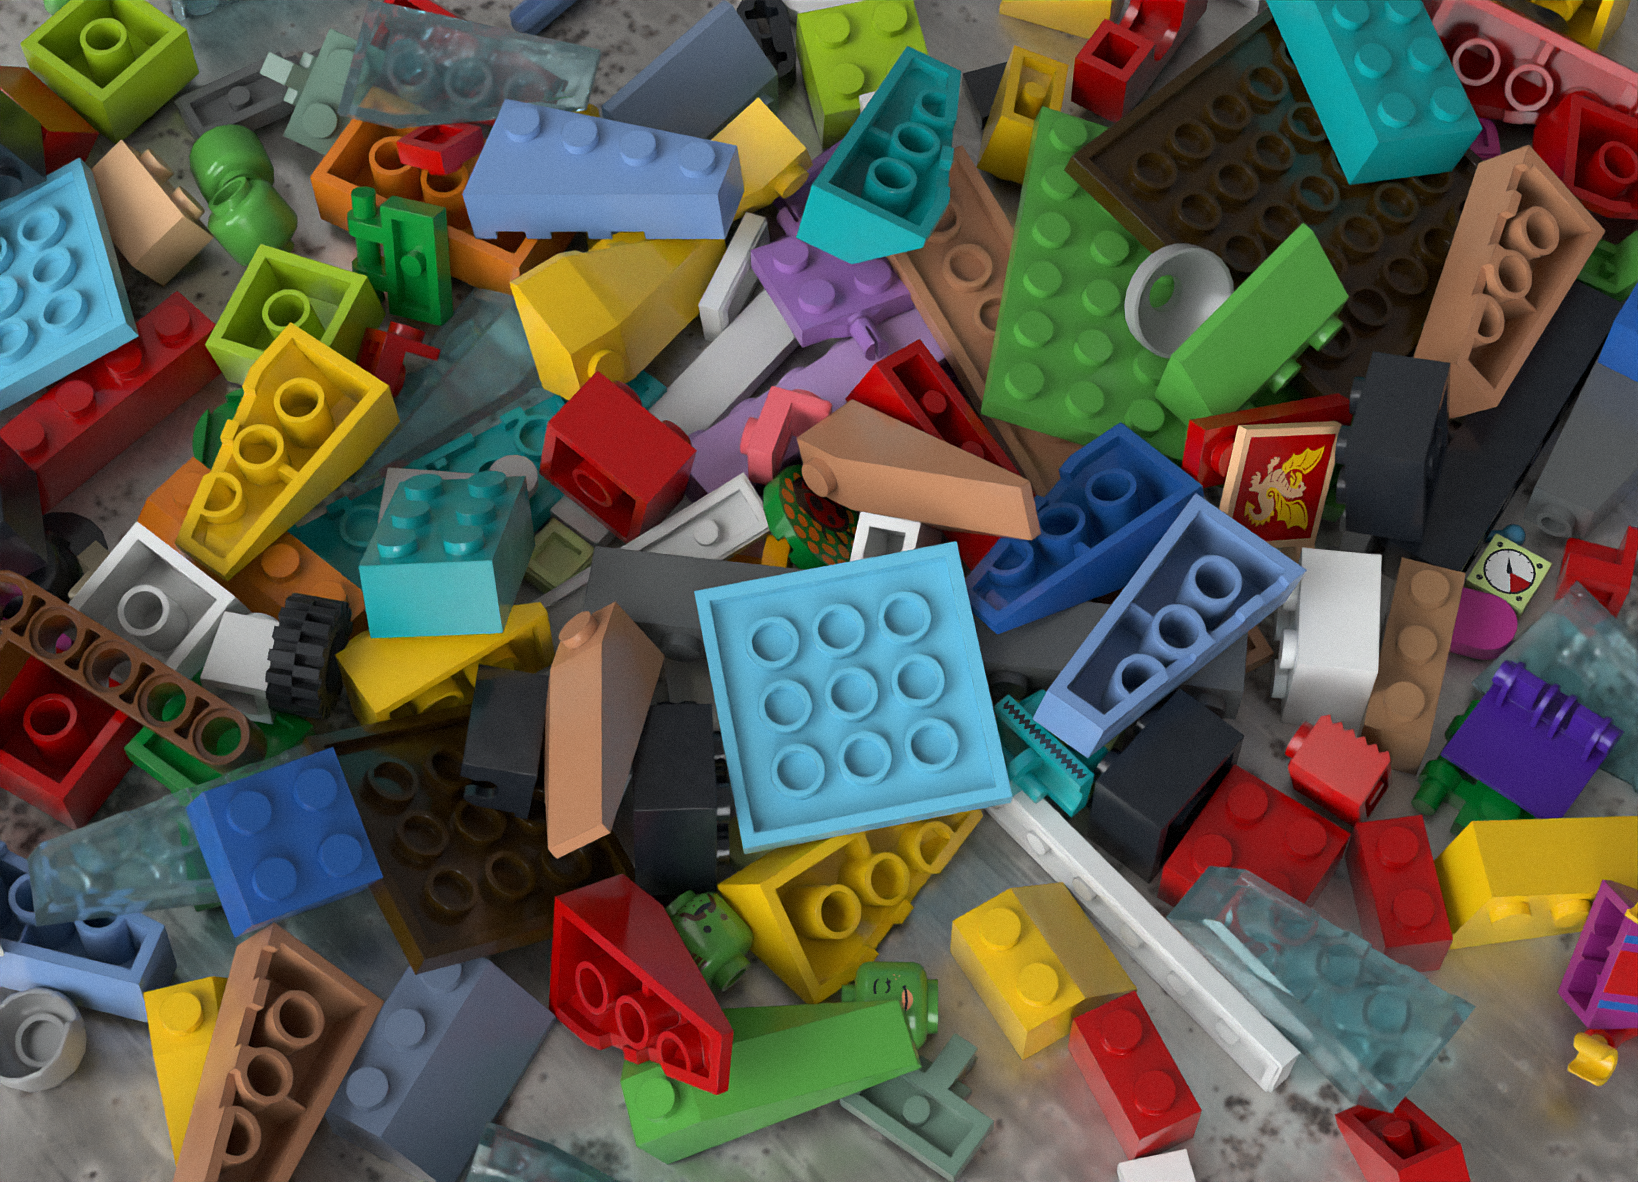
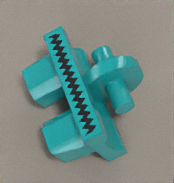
(1039, 761)

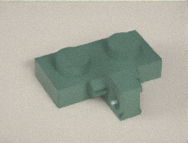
(315, 90)
(929, 1110)

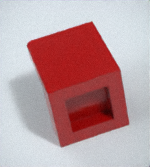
(1600, 569)

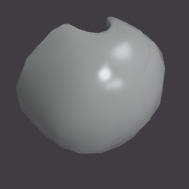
(39, 1039)

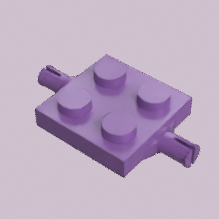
(825, 294)

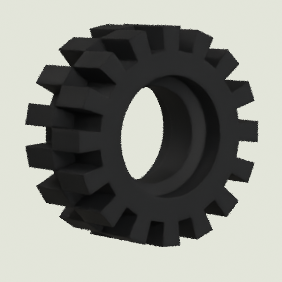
(303, 659)

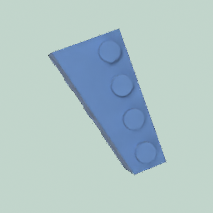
(599, 177)
(1175, 615)
(91, 961)

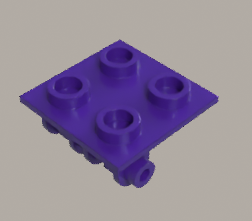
(1532, 742)

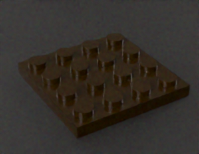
(454, 872)

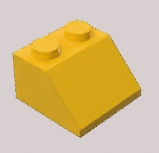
(1036, 963)

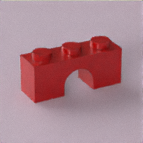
(1126, 58)

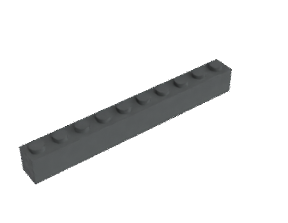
(1019, 662)

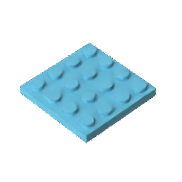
(57, 284)
(852, 697)

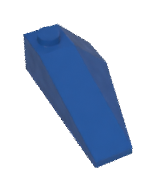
(1094, 535)

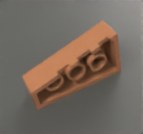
(1504, 275)
(273, 1061)

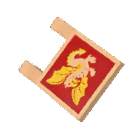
(1281, 481)

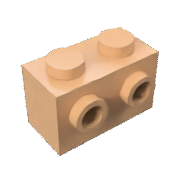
(146, 215)

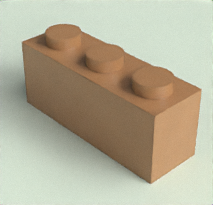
(1412, 662)

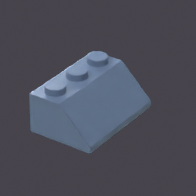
(699, 80)
(439, 1067)

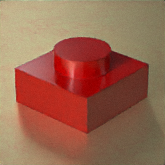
(440, 147)

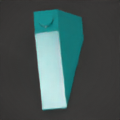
(891, 169)

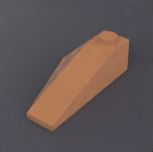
(912, 476)
(594, 722)

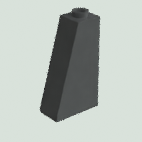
(1592, 460)

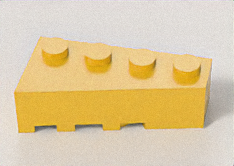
(1532, 875)

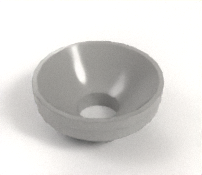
(1200, 288)

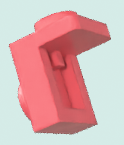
(782, 416)

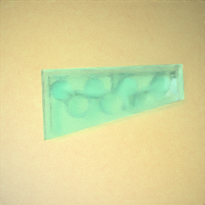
(131, 859)
(1324, 988)

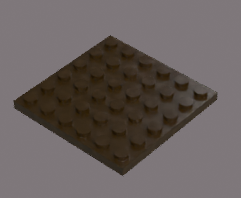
(1242, 160)

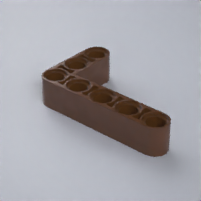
(144, 692)

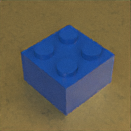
(283, 841)

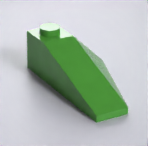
(780, 1067)

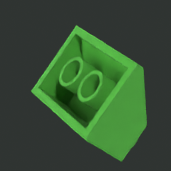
(1257, 333)

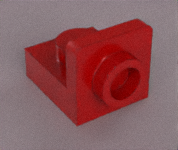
(384, 352)

